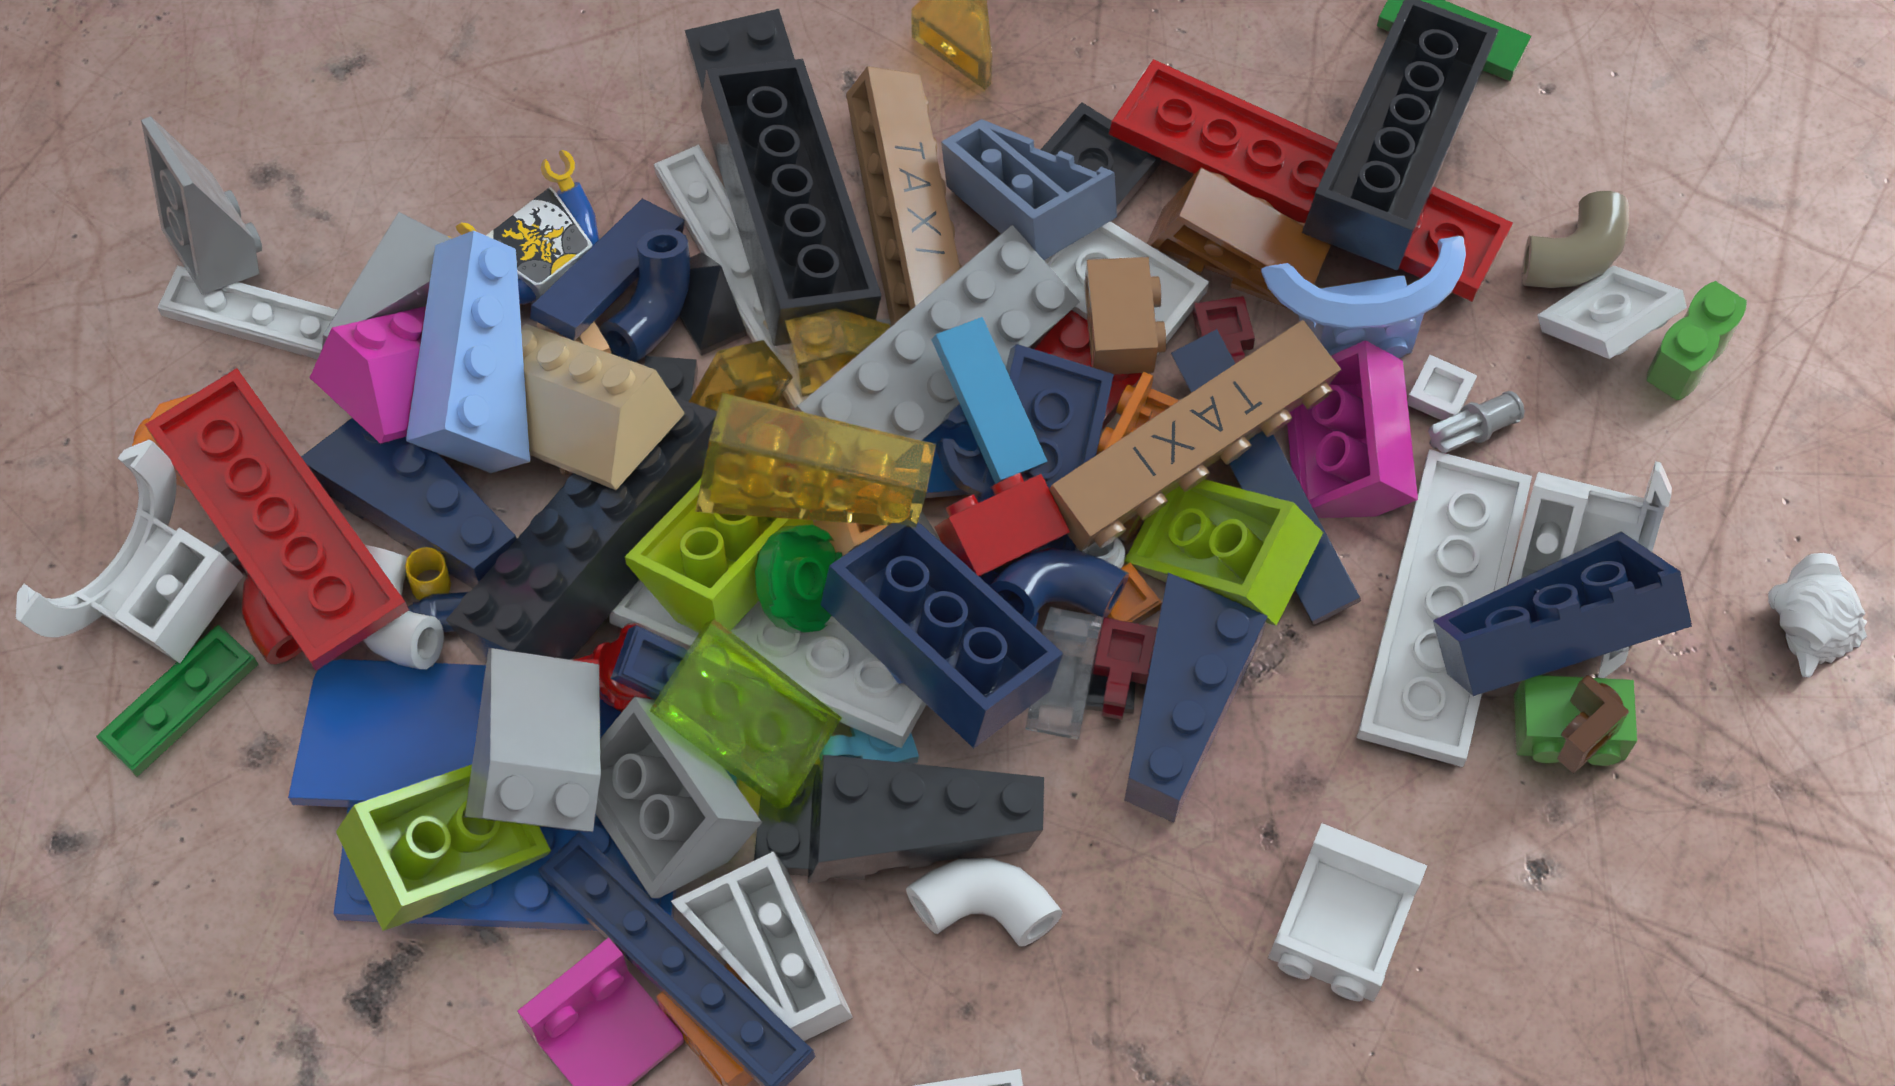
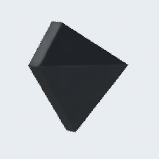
(709, 307)

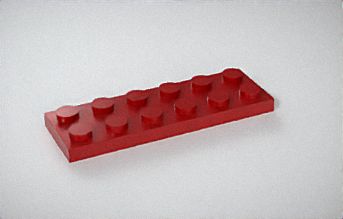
(277, 519)

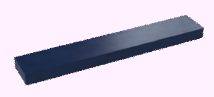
(1265, 470)
(677, 963)

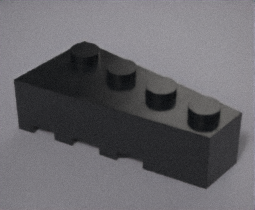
(910, 814)

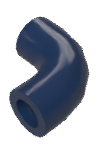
(657, 297)
(1060, 577)

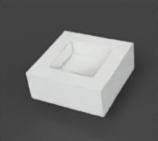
(1441, 389)

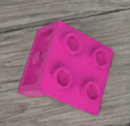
(600, 1022)

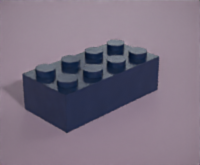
(941, 630)

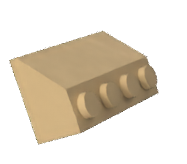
(592, 407)

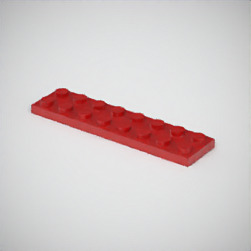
(1283, 164)

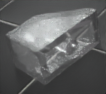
(1064, 707)

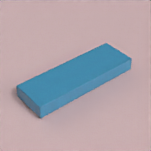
(989, 400)

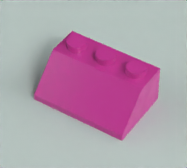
(373, 370)
(1357, 442)

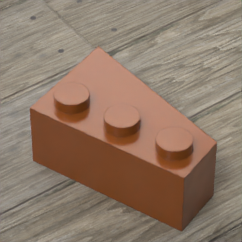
(1234, 235)

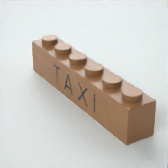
(902, 186)
(1193, 435)

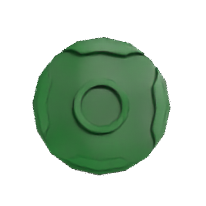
(793, 577)

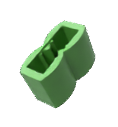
(1696, 340)

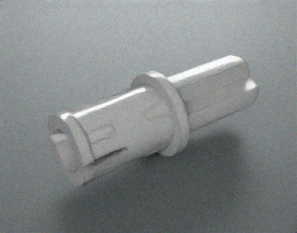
(1476, 422)

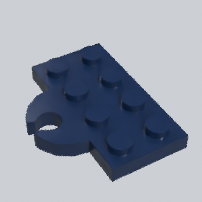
(1065, 410)

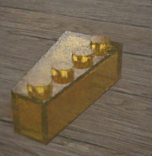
(810, 468)

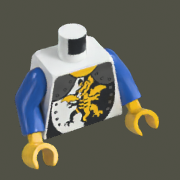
(547, 232)

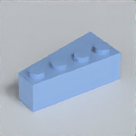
(471, 358)

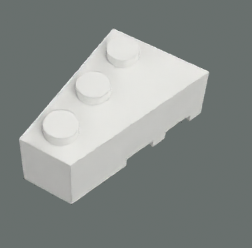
(770, 943)

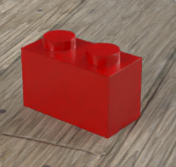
(1003, 526)

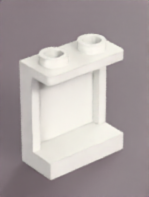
(1346, 914)

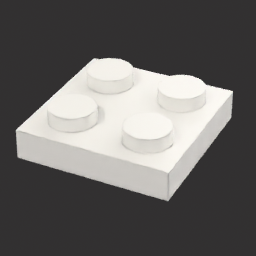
(1612, 311)

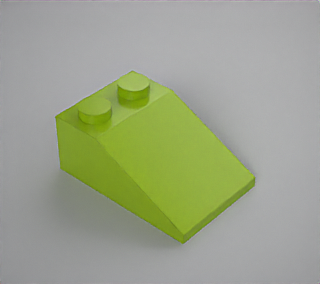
(1229, 544)
(423, 853)

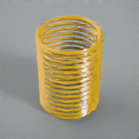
(422, 560)

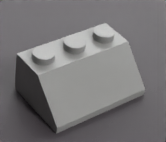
(667, 802)

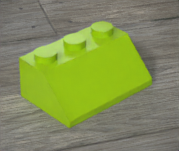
(704, 562)

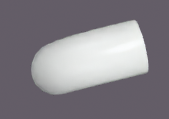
(413, 637)
(987, 889)

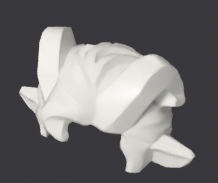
(1818, 612)

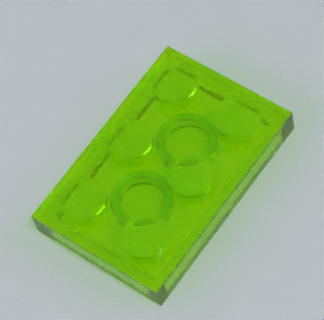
(746, 714)

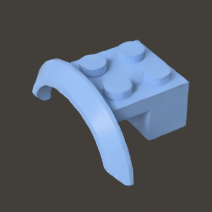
(1373, 310)

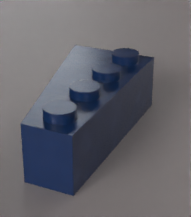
(411, 498)
(1563, 615)
(1191, 681)

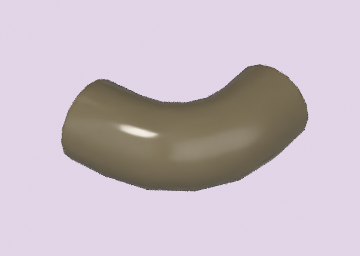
(1587, 252)

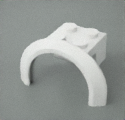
(1575, 515)
(159, 583)

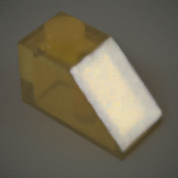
(957, 34)
(826, 343)
(744, 372)

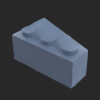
(1025, 187)

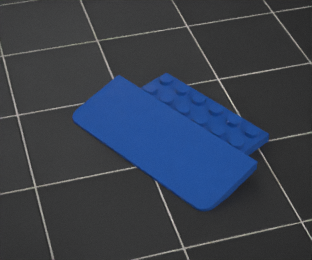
(397, 725)

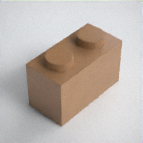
(1122, 315)

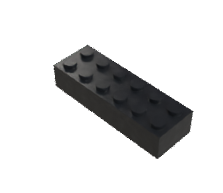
(1400, 133)
(787, 194)
(571, 558)

